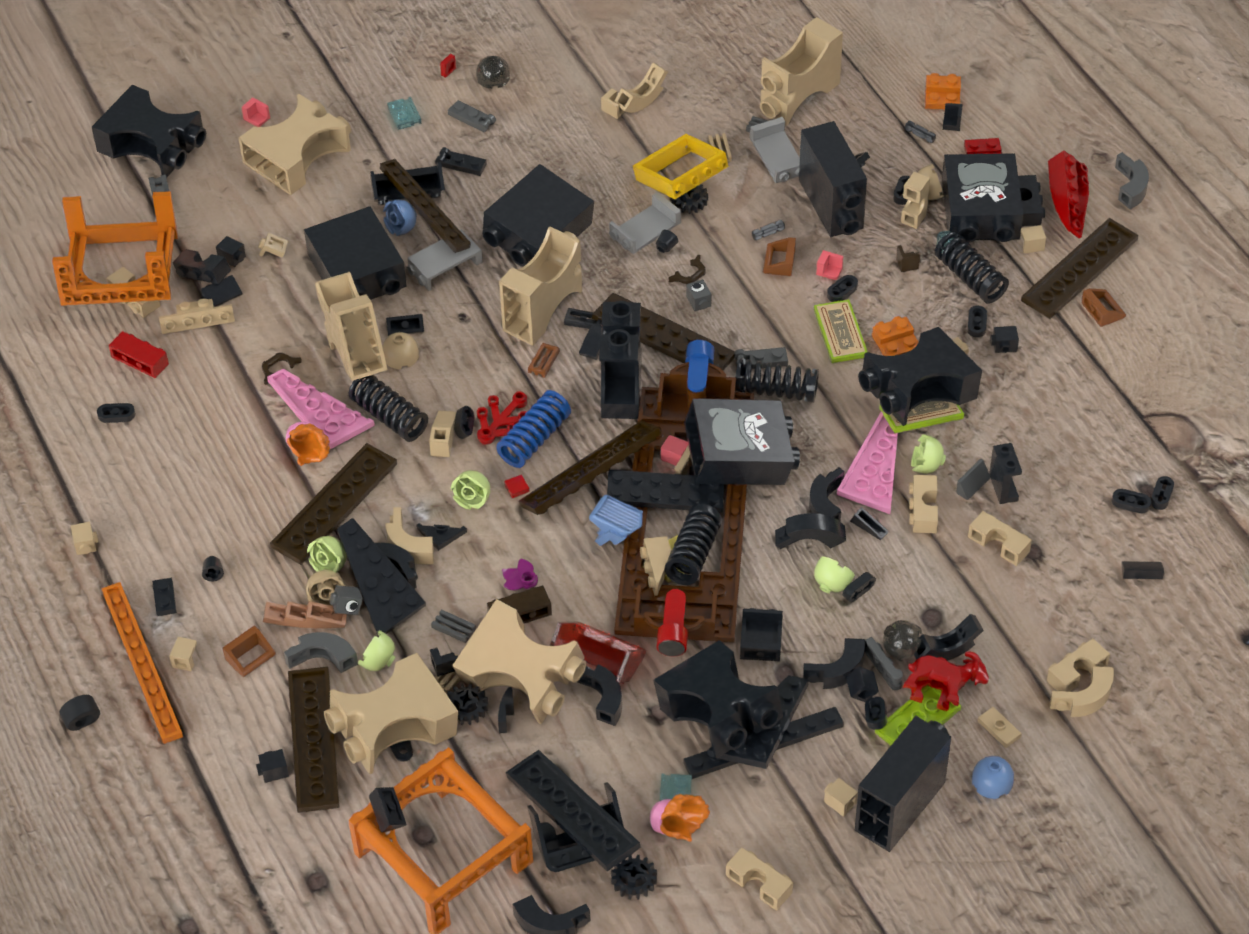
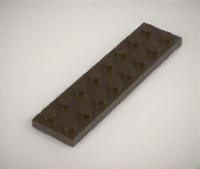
(1079, 268)
(669, 336)
(589, 467)
(334, 502)
(312, 740)

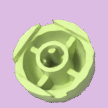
(928, 455)
(471, 489)
(327, 554)
(832, 576)
(378, 653)

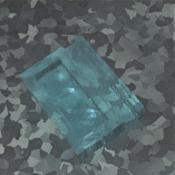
(404, 113)
(675, 785)

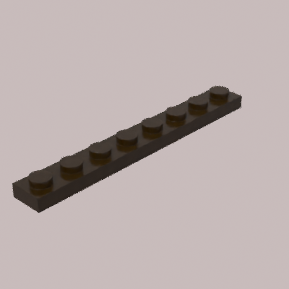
(425, 206)

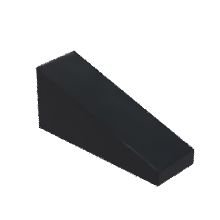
(869, 524)

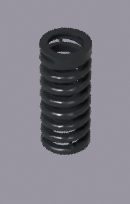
(967, 276)
(808, 387)
(364, 400)
(698, 548)

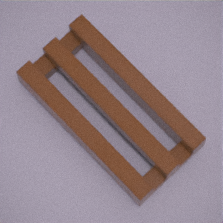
(538, 370)

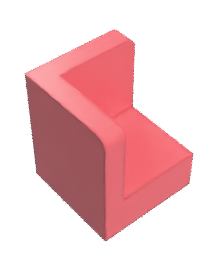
(255, 112)
(829, 265)
(673, 449)

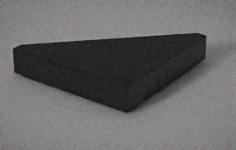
(441, 534)

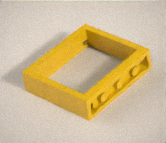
(647, 169)

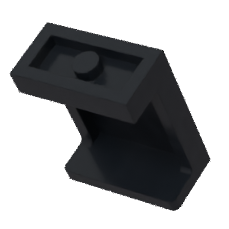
(1002, 468)
(761, 634)

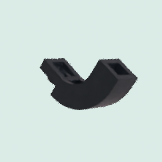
(821, 489)
(811, 526)
(401, 560)
(952, 643)
(835, 673)
(605, 683)
(537, 921)

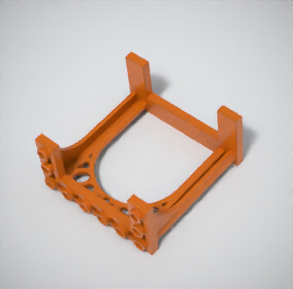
(150, 287)
(449, 779)

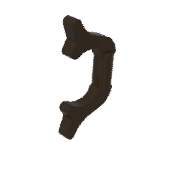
(686, 280)
(278, 357)

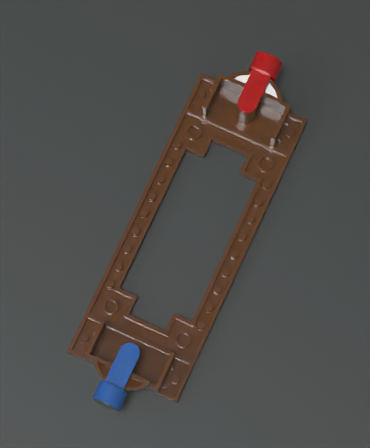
(683, 611)

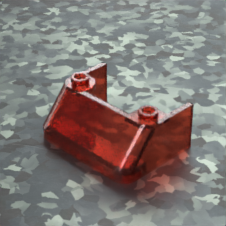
(601, 648)

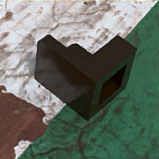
(907, 261)

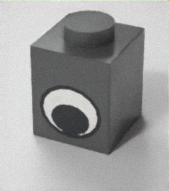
(698, 295)
(346, 600)

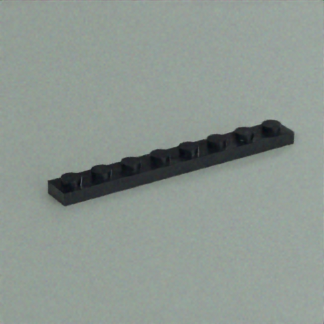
(796, 732)

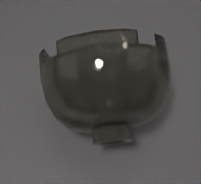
(493, 72)
(901, 639)

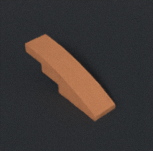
(303, 616)

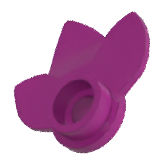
(517, 577)

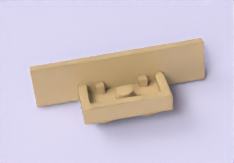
(196, 315)

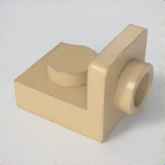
(273, 244)

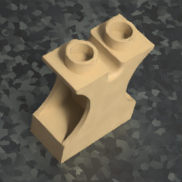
(805, 68)
(289, 148)
(536, 290)
(351, 326)
(506, 657)
(401, 710)

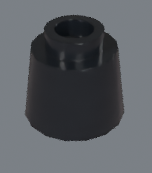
(666, 241)
(212, 569)

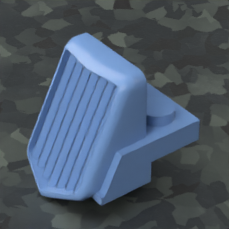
(615, 520)

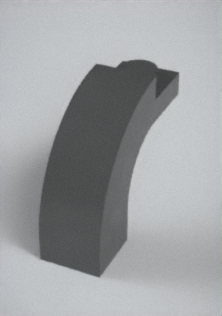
(1135, 190)
(322, 646)

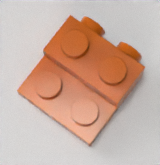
(942, 90)
(894, 336)

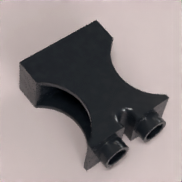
(141, 129)
(620, 360)
(929, 372)
(710, 693)

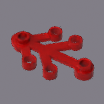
(488, 433)

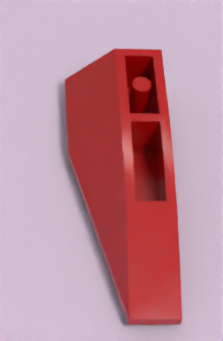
(1069, 190)

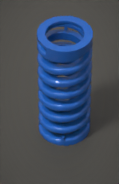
(525, 424)

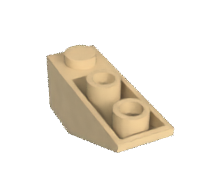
(442, 434)
(656, 554)

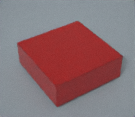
(448, 65)
(516, 486)

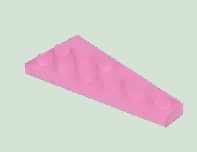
(319, 408)
(872, 471)

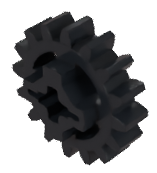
(692, 200)
(469, 703)
(637, 876)

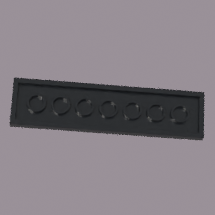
(573, 810)

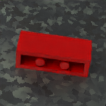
(138, 354)

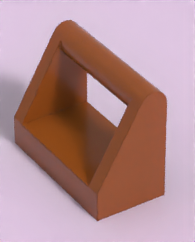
(782, 268)
(1101, 315)
(243, 644)

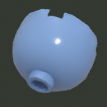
(399, 217)
(993, 777)

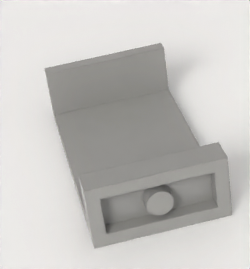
(775, 149)
(646, 225)
(439, 259)

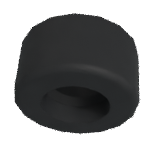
(79, 712)

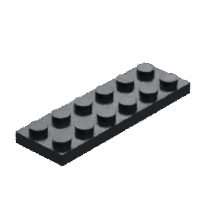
(662, 490)

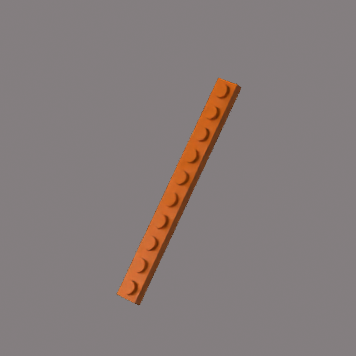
(142, 663)

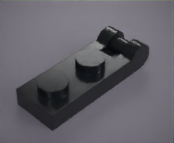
(461, 162)

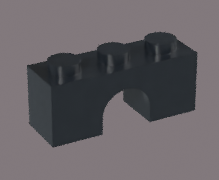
(1031, 200)
(212, 270)

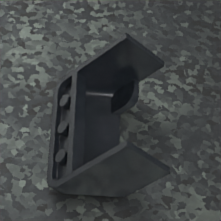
(428, 178)
(560, 850)

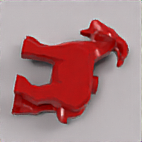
(944, 676)

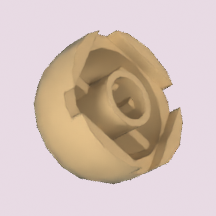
(934, 185)
(400, 350)
(321, 586)

